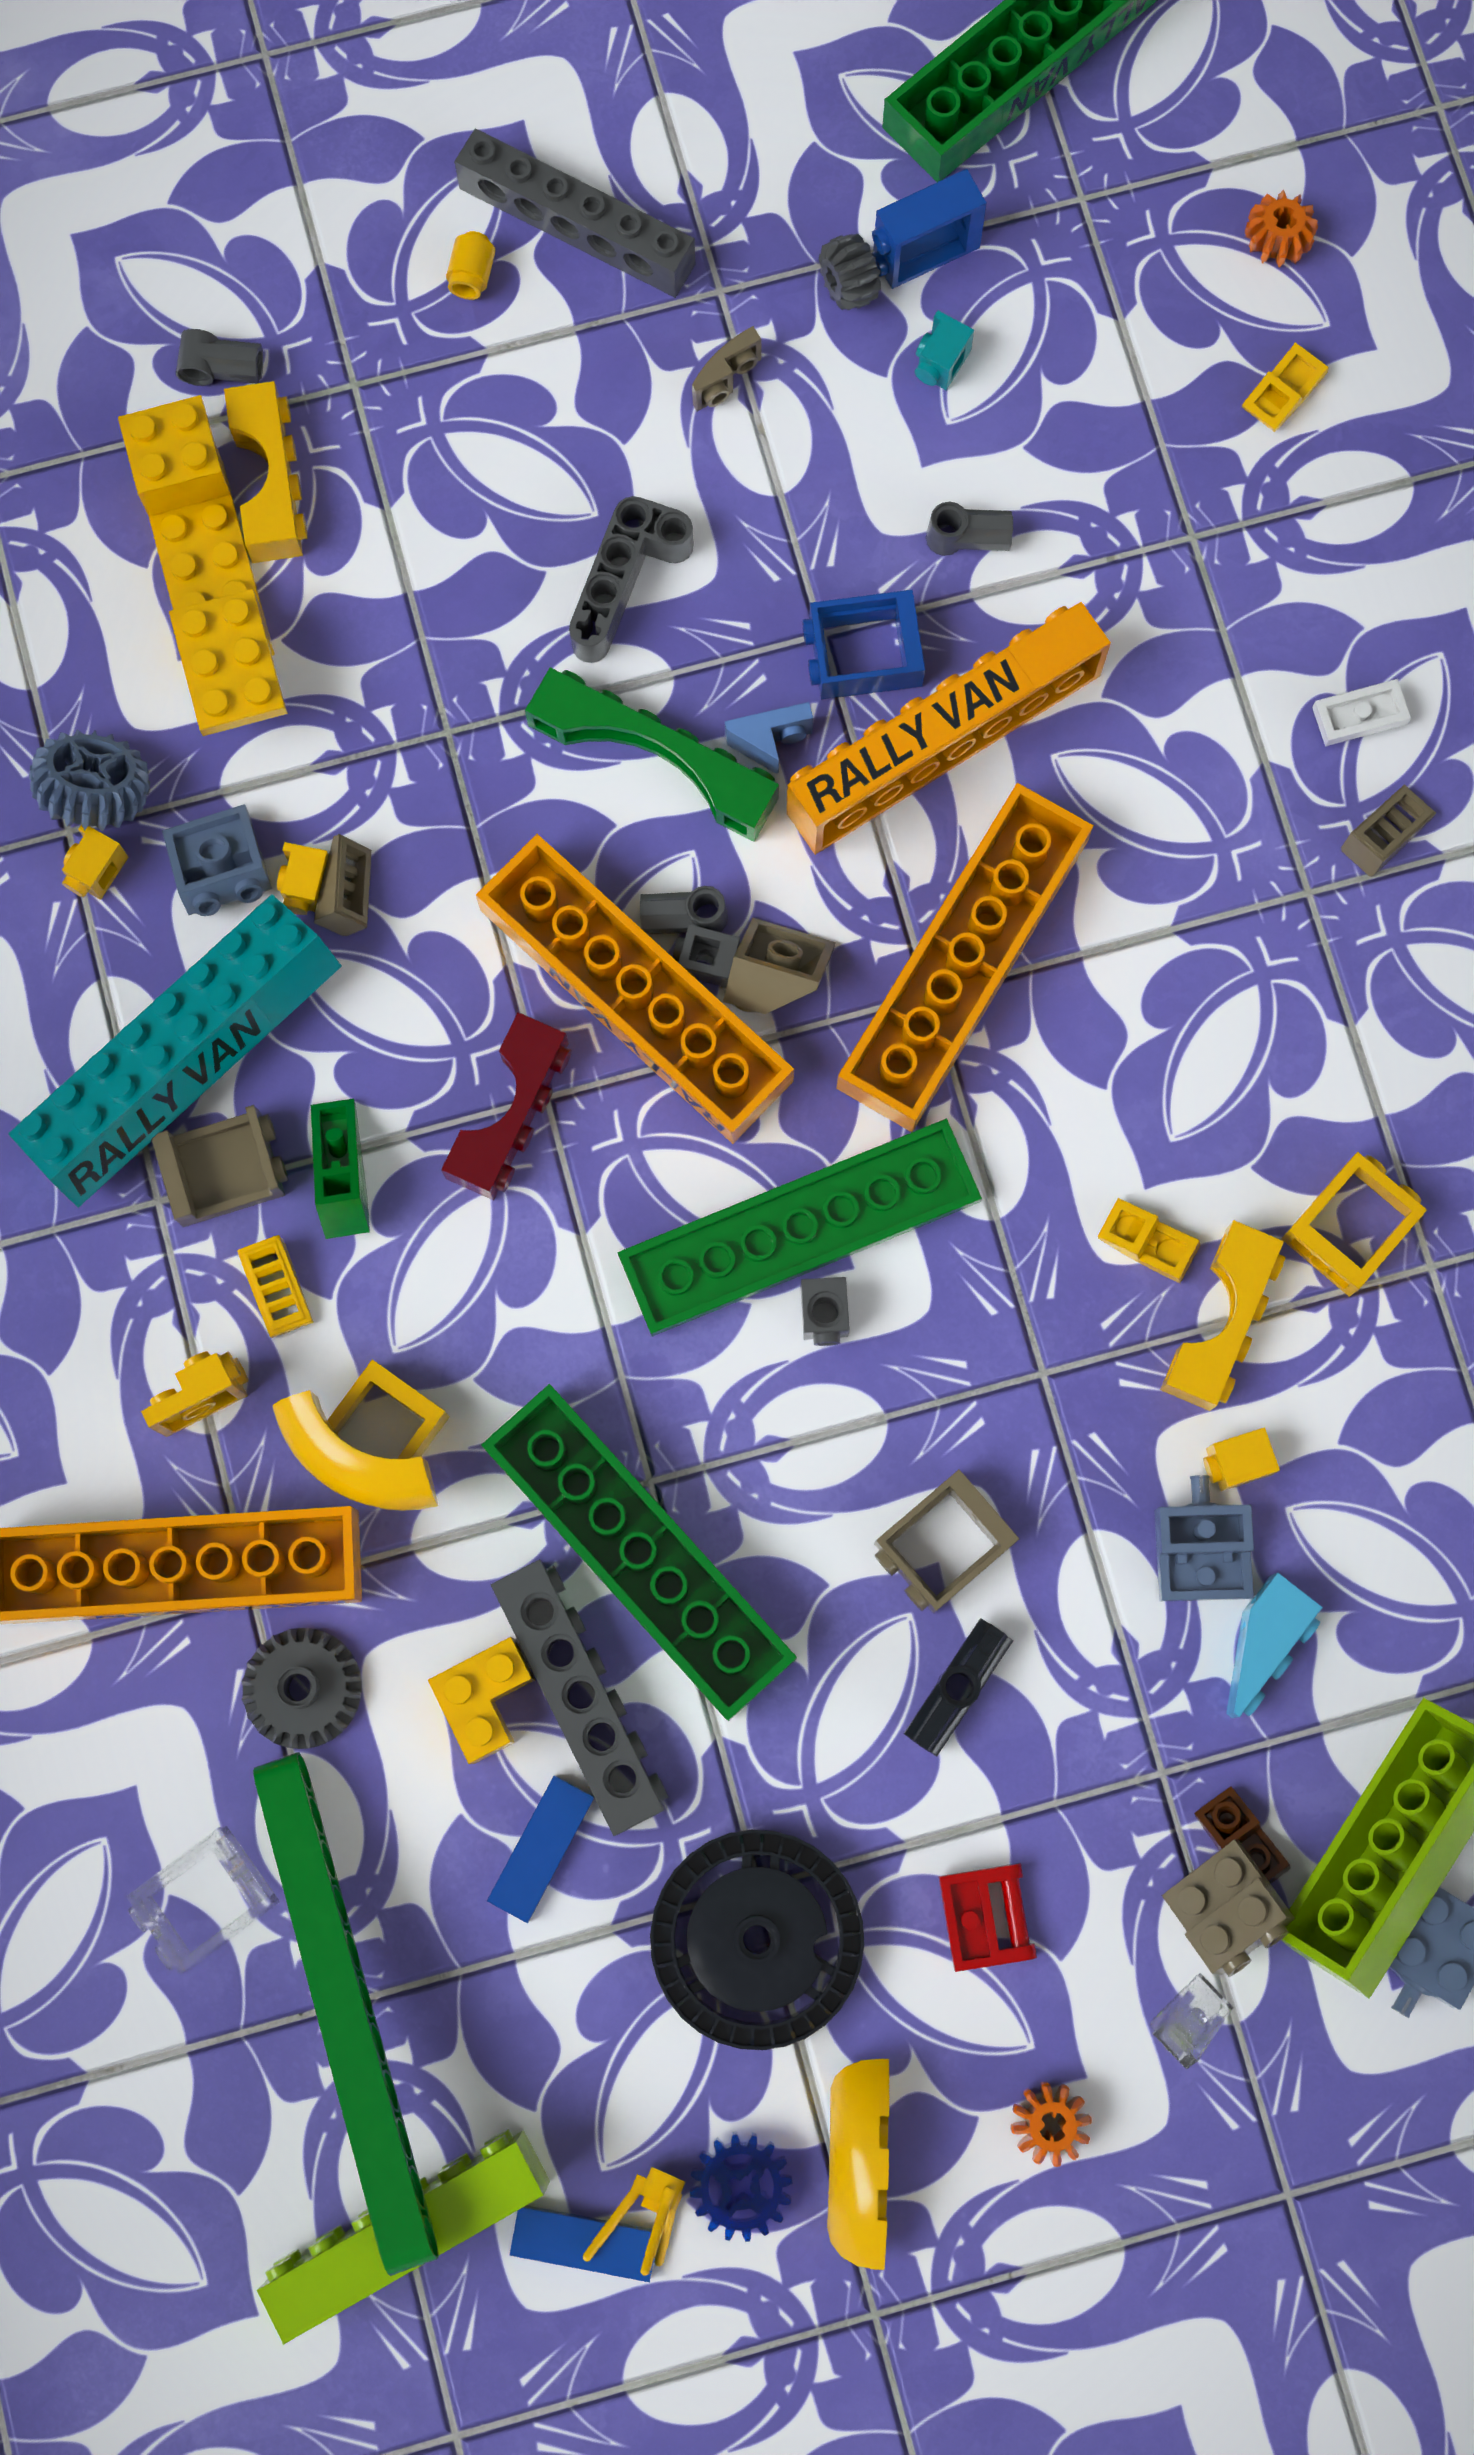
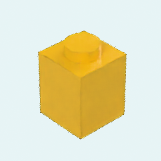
(1240, 1459)

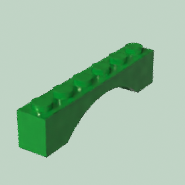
(578, 714)

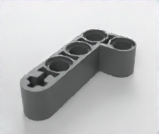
(620, 580)

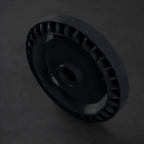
(747, 1977)

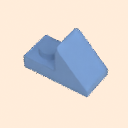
(757, 733)

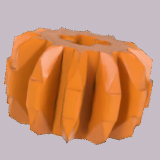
(1281, 228)
(1067, 2123)

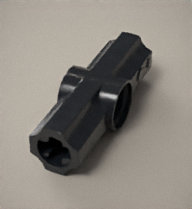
(976, 1662)

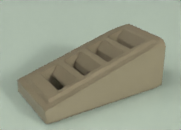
(1368, 849)
(333, 910)

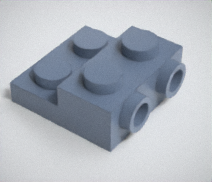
(216, 861)

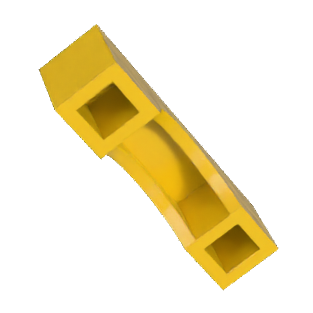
(270, 518)
(1244, 1265)

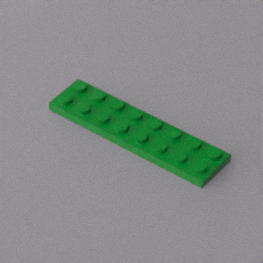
(799, 1227)

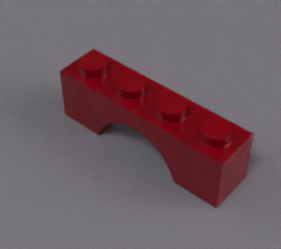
(484, 1156)

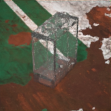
(243, 1873)

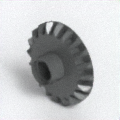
(332, 1695)

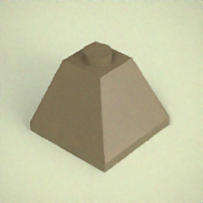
(775, 967)

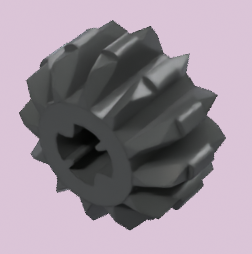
(850, 271)

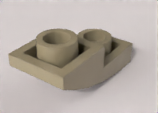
(715, 379)

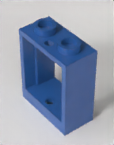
(928, 228)
(858, 610)

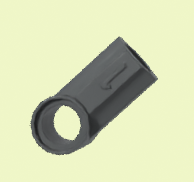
(208, 358)
(973, 529)
(676, 911)

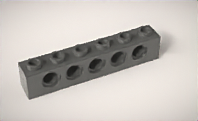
(575, 212)
(515, 1597)

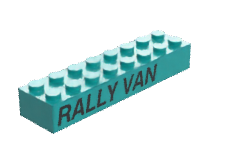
(175, 1050)

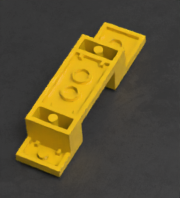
(204, 566)

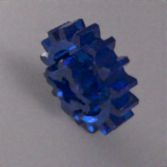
(757, 2201)

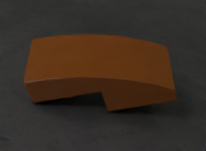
(1230, 1819)

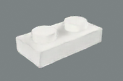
(1361, 712)

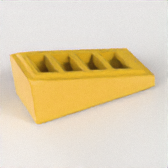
(263, 1249)

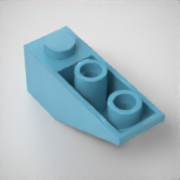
(1268, 1631)

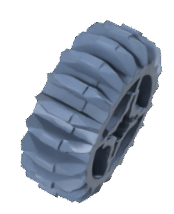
(89, 780)

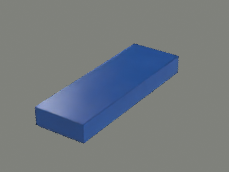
(540, 1849)
(564, 2238)

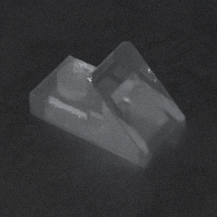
(1191, 2020)

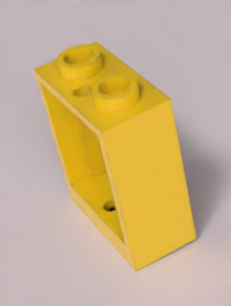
(1325, 1255)
(376, 1375)

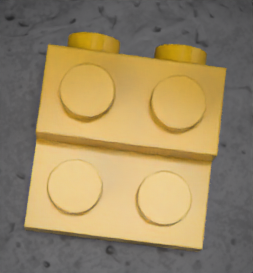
(207, 1387)

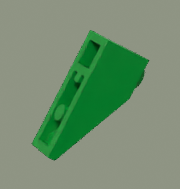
(339, 1169)

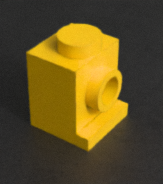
(92, 863)
(302, 877)

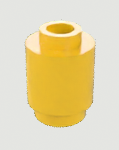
(470, 265)

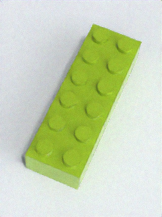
(1390, 1852)
(348, 2264)

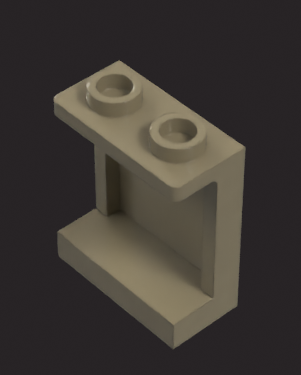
(220, 1167)

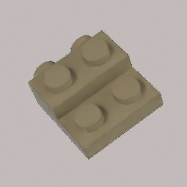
(1229, 1910)

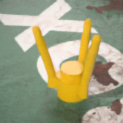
(662, 2196)

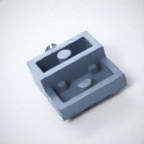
(1204, 1549)
(1437, 1955)

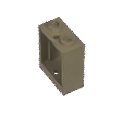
(977, 1509)

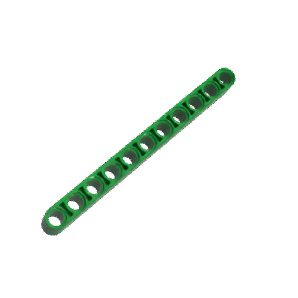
(346, 2016)

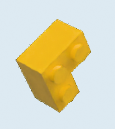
(469, 1697)

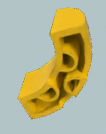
(345, 1470)
(859, 2163)

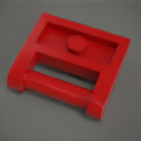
(972, 1921)

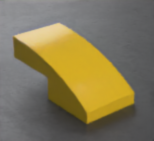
(1285, 387)
(1148, 1240)

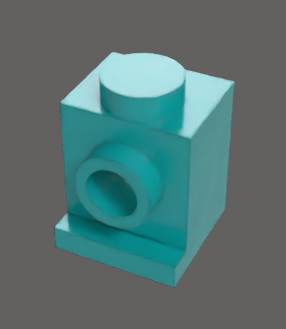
(943, 351)

